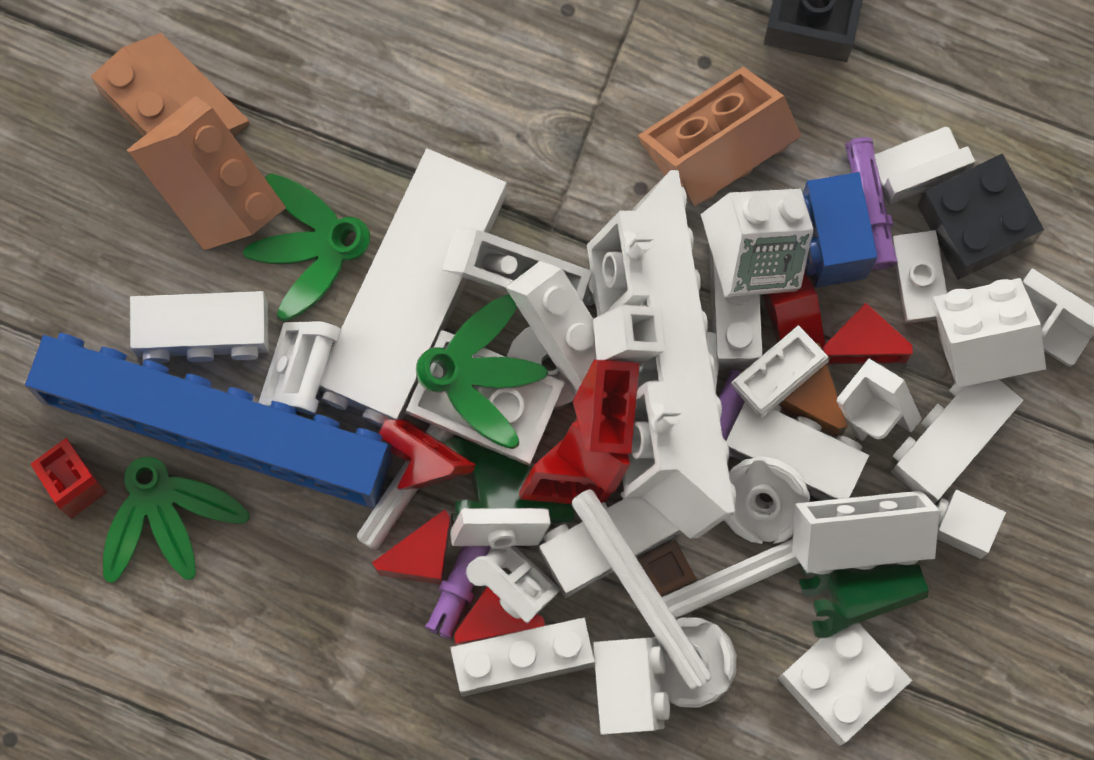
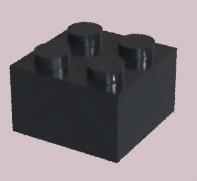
(814, 27)
(980, 216)

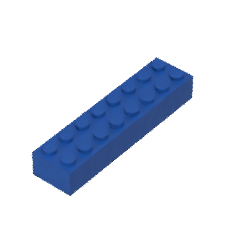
(210, 420)

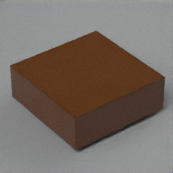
(667, 568)

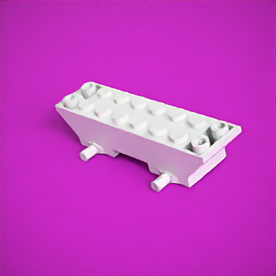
(677, 431)

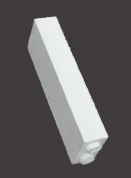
(406, 291)

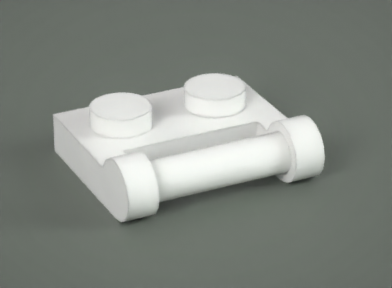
(299, 364)
(521, 592)

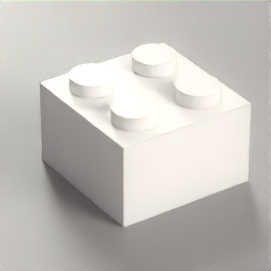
(989, 332)
(844, 681)

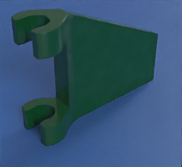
(498, 483)
(862, 594)

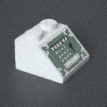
(759, 241)

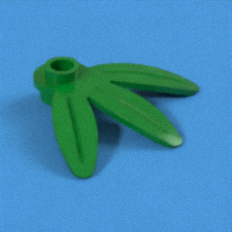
(325, 244)
(463, 371)
(157, 503)

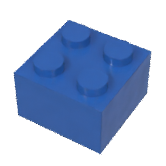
(842, 234)

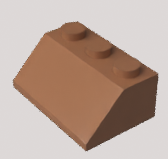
(155, 80)
(721, 134)
(206, 176)

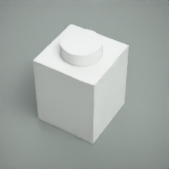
(629, 334)
(968, 523)

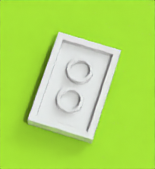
(524, 407)

